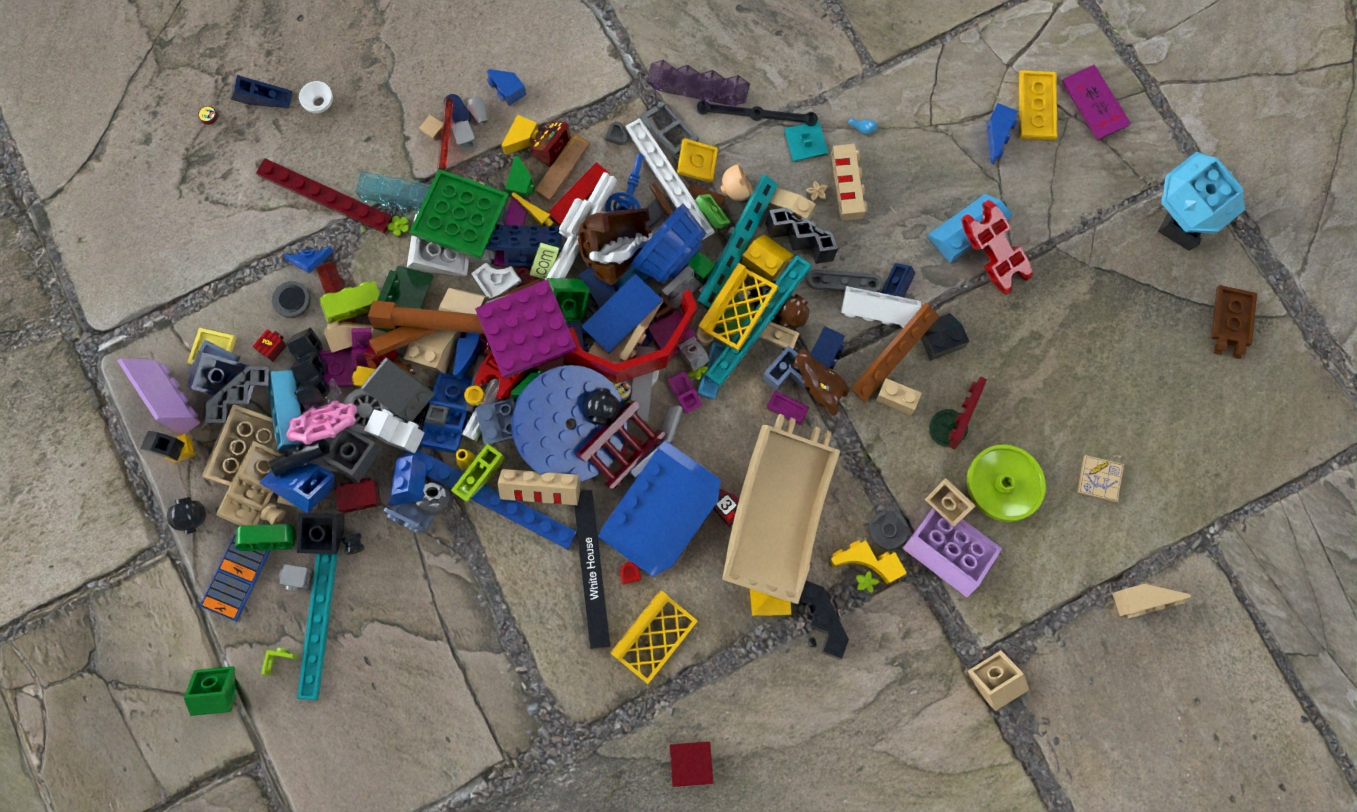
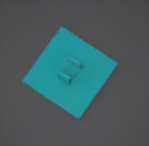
(805, 141)

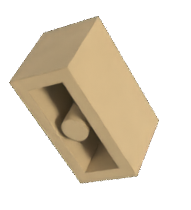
(898, 396)

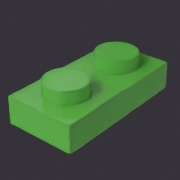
(712, 211)

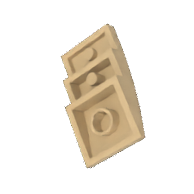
(246, 495)

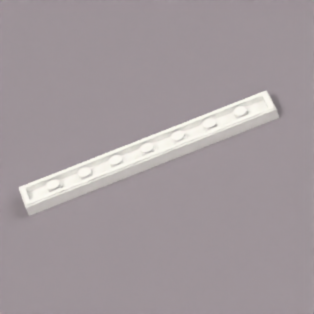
(665, 172)

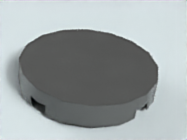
(888, 530)

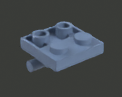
(496, 421)

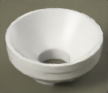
(311, 92)

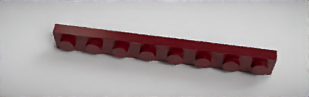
(324, 195)

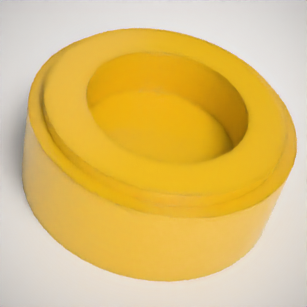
(474, 395)

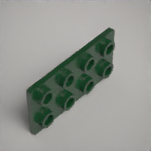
(405, 288)

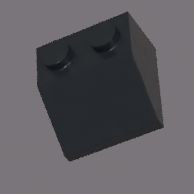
(944, 337)
(319, 532)

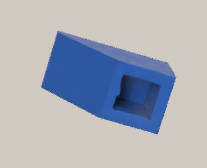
(507, 84)

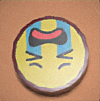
(207, 115)

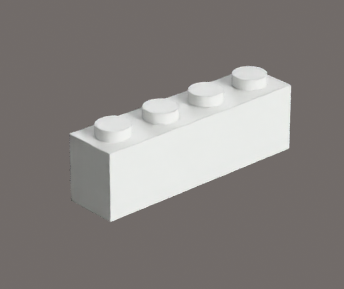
(879, 306)

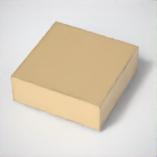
(431, 127)

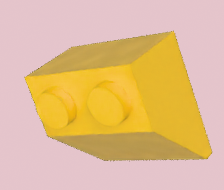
(766, 257)

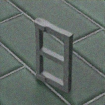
(660, 134)

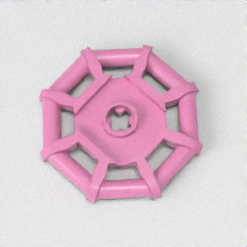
(321, 422)

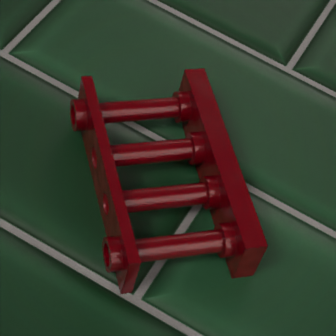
(602, 438)

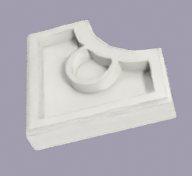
(494, 281)

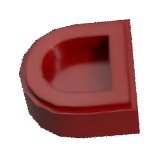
(630, 573)

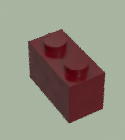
(358, 496)

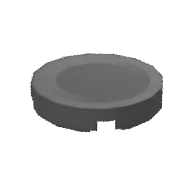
(291, 299)

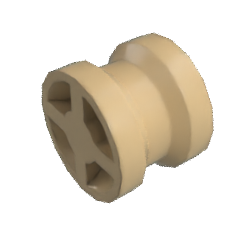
(272, 514)

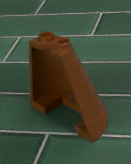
(606, 227)

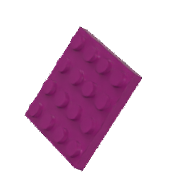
(525, 329)

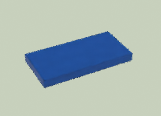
(622, 313)

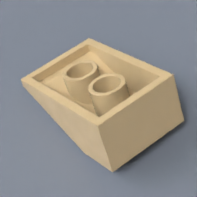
(433, 351)

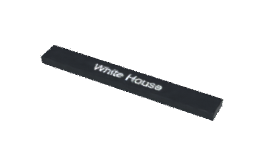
(591, 571)

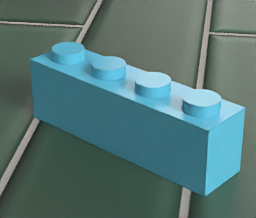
(283, 406)

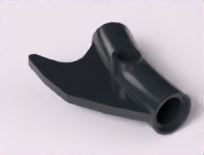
(299, 456)

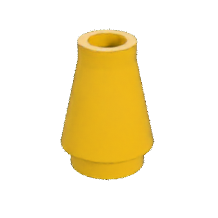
(467, 460)

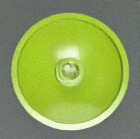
(1006, 483)

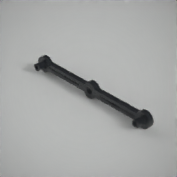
(809, 118)

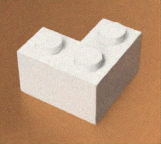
(394, 431)

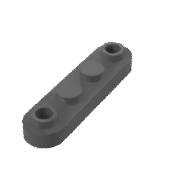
(839, 280)

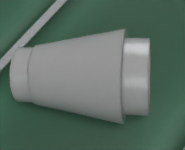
(478, 110)

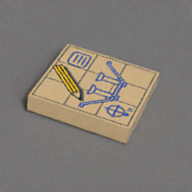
(1100, 479)

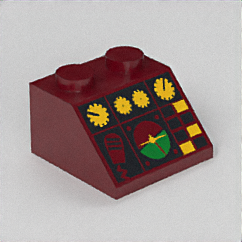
(551, 142)

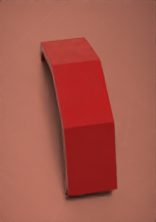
(641, 365)

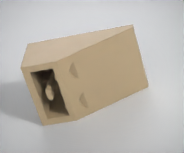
(1146, 599)

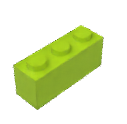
(349, 302)

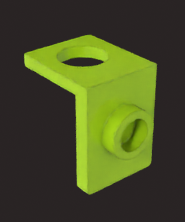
(269, 657)

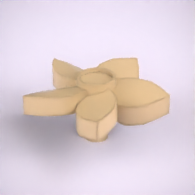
(817, 191)

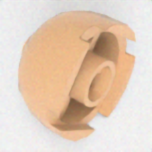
(736, 184)

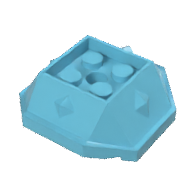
(1192, 205)

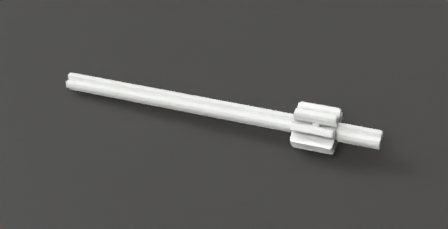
(564, 261)

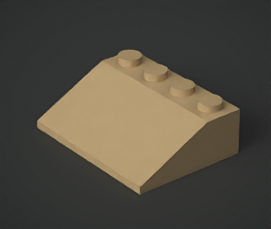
(234, 441)

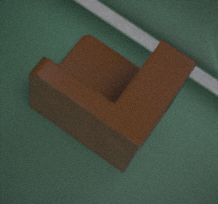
(664, 310)

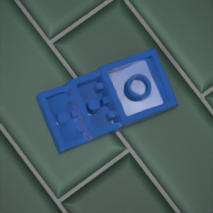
(448, 393)

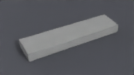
(642, 387)

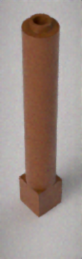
(389, 316)

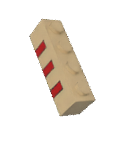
(848, 182)
(543, 488)

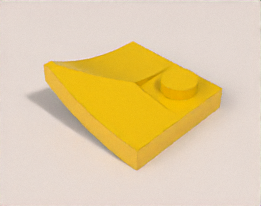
(768, 605)

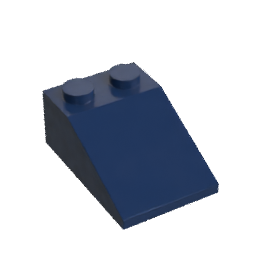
(213, 372)

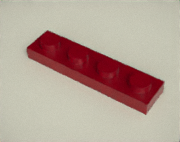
(963, 418)

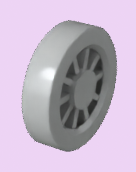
(364, 410)

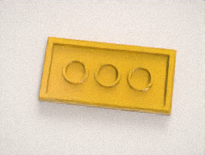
(1037, 105)

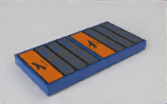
(234, 581)

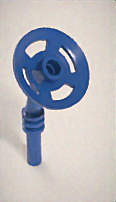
(629, 200)

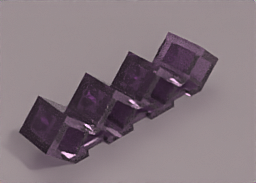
(704, 86)

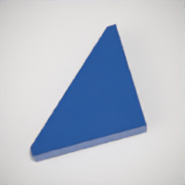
(309, 259)

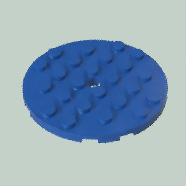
(541, 419)

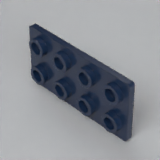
(522, 242)

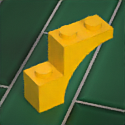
(860, 553)

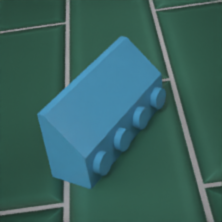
(950, 236)

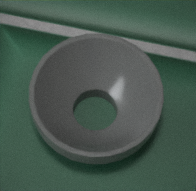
(433, 505)

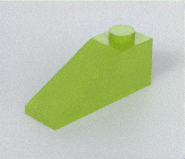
(478, 473)

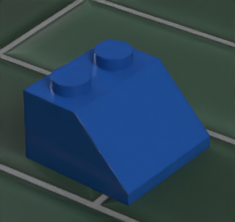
(407, 481)

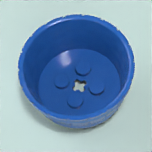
(671, 246)

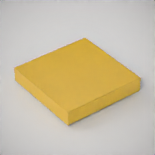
(697, 160)

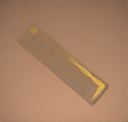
(562, 167)

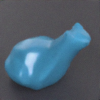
(865, 126)

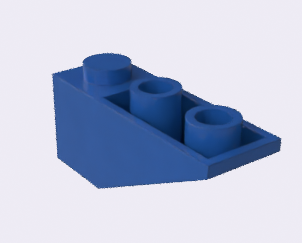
(998, 130)

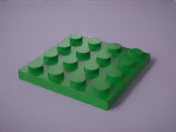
(459, 214)

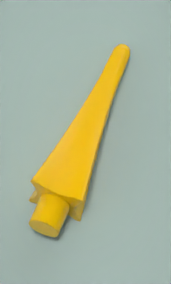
(539, 215)

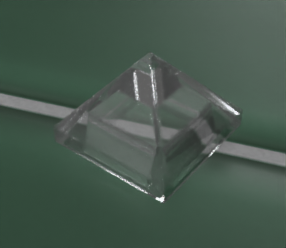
(334, 391)

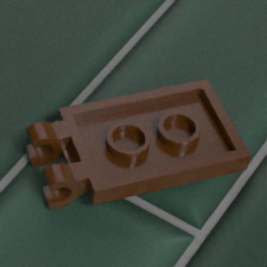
(1233, 320)

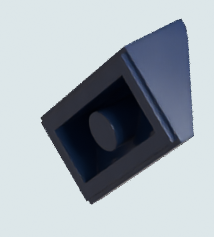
(899, 280)

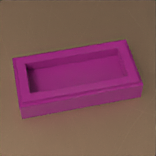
(788, 407)

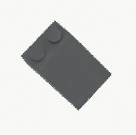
(398, 390)

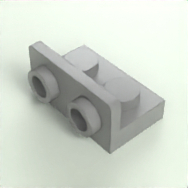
(683, 282)

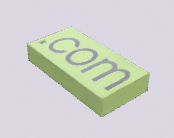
(544, 260)

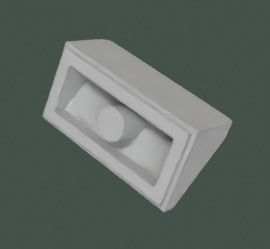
(671, 423)

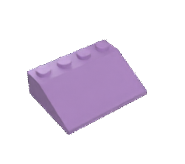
(161, 394)
(953, 553)

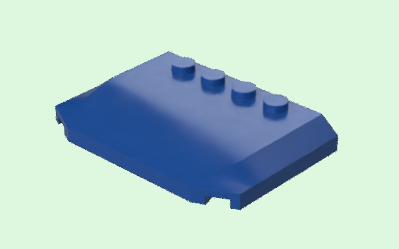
(662, 510)

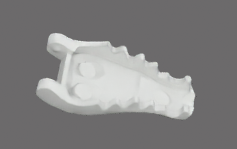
(621, 250)

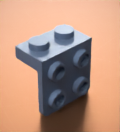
(409, 514)

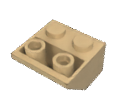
(462, 301)

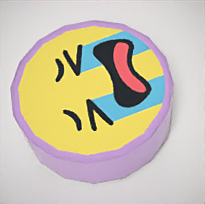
(624, 389)

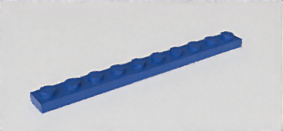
(490, 499)

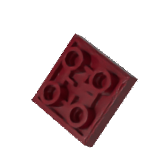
(691, 764)

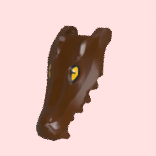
(823, 383)

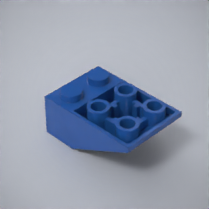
(302, 485)

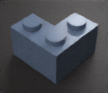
(782, 370)

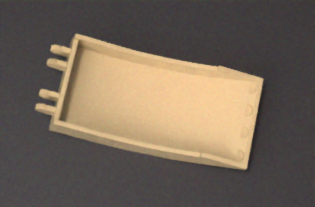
(780, 511)

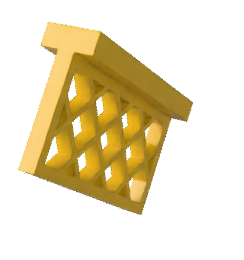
(723, 302)
(639, 627)

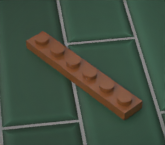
(895, 352)

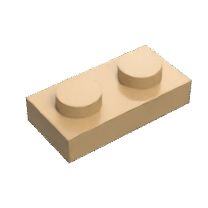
(779, 336)

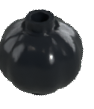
(601, 407)
(186, 515)

